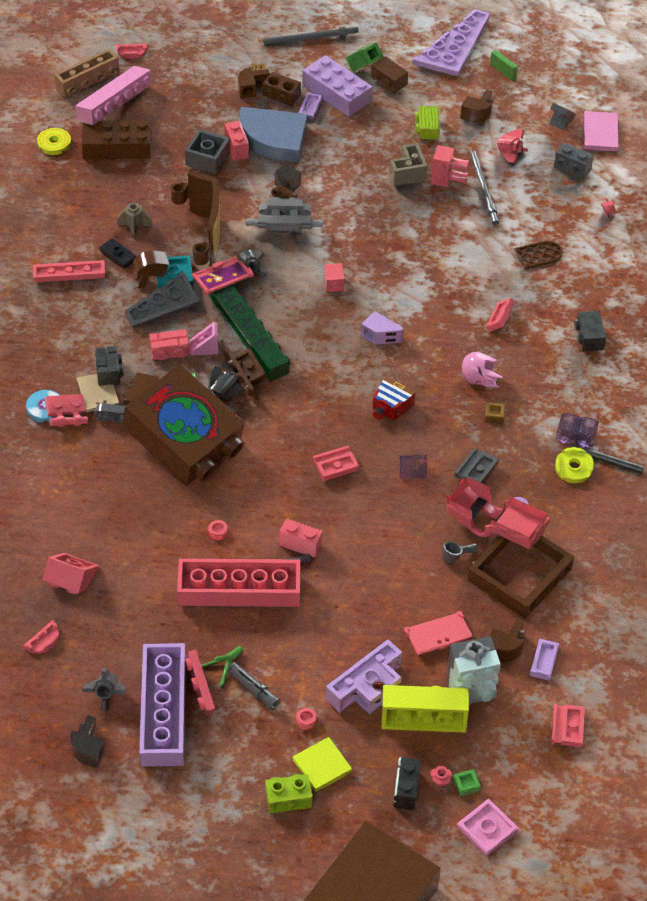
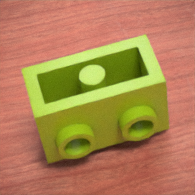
(288, 793)

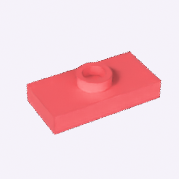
(500, 314)

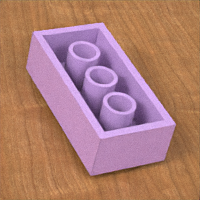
(337, 85)

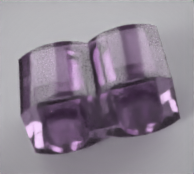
(577, 430)

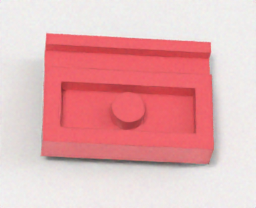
(335, 463)
(568, 725)

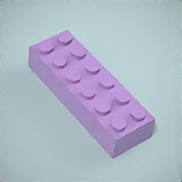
(163, 705)

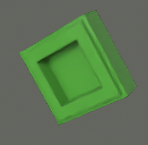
(466, 782)

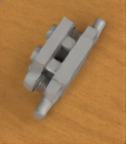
(284, 215)

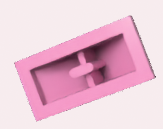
(205, 341)

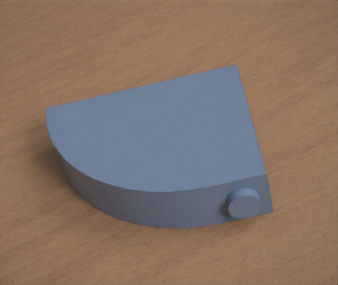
(274, 133)

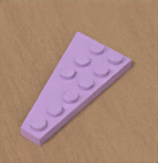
(453, 48)

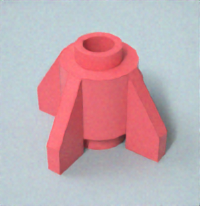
(510, 145)

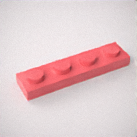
(68, 271)

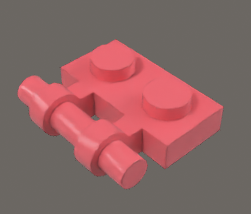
(66, 405)

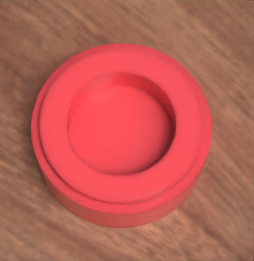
(218, 530)
(306, 718)

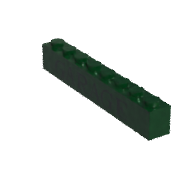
(251, 331)

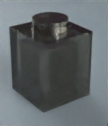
(287, 177)

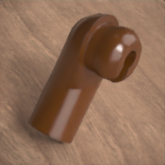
(283, 192)

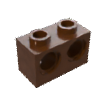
(282, 88)

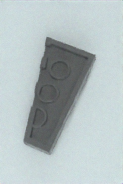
(168, 299)

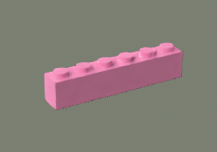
(113, 95)

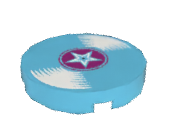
(36, 405)

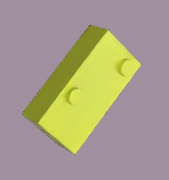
(425, 708)

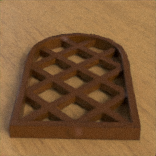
(541, 244)

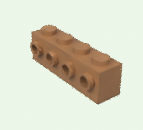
(86, 73)

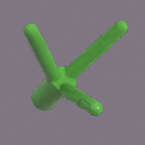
(227, 658)

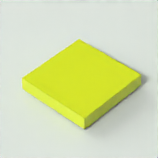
(322, 764)

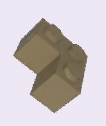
(410, 167)

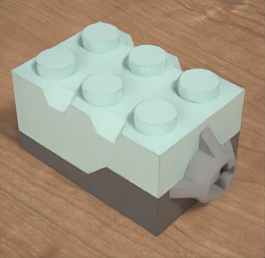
(475, 667)

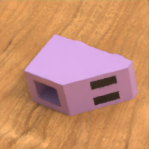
(381, 330)

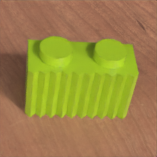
(428, 122)

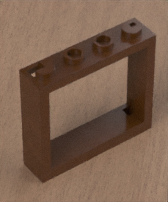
(505, 595)

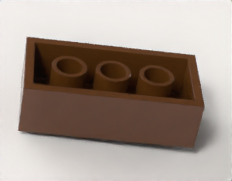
(117, 139)

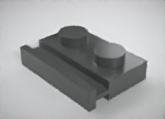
(477, 466)

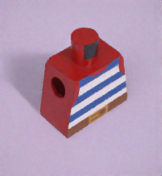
(392, 399)

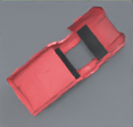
(514, 522)

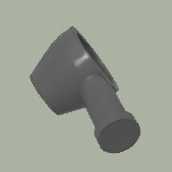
(452, 551)

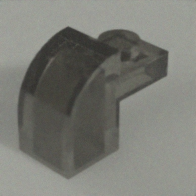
(85, 746)

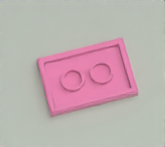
(600, 131)

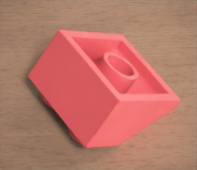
(69, 573)

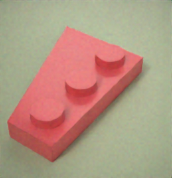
(199, 682)

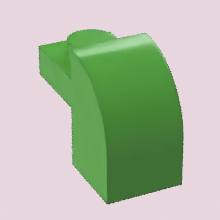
(364, 56)

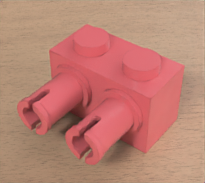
(443, 167)

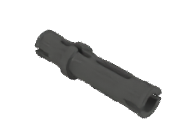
(260, 691)

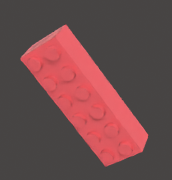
(239, 582)

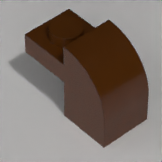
(250, 80)
(477, 109)
(149, 264)
(509, 645)

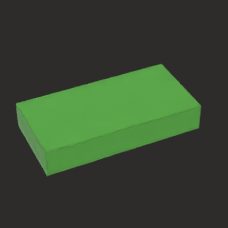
(503, 65)

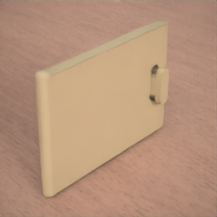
(95, 394)

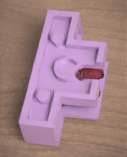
(366, 679)

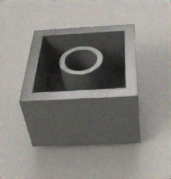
(207, 151)

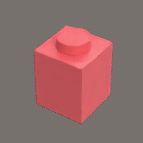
(334, 277)

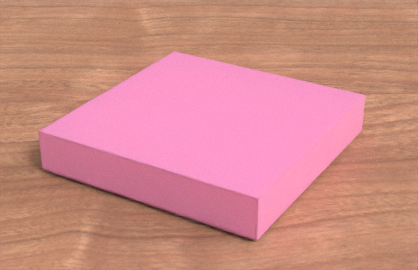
(487, 827)

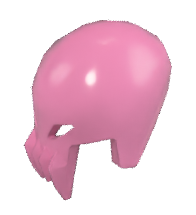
(478, 369)

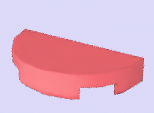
(131, 51)
(44, 639)

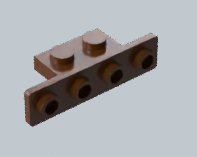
(247, 366)

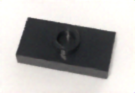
(117, 253)

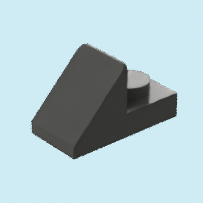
(561, 116)

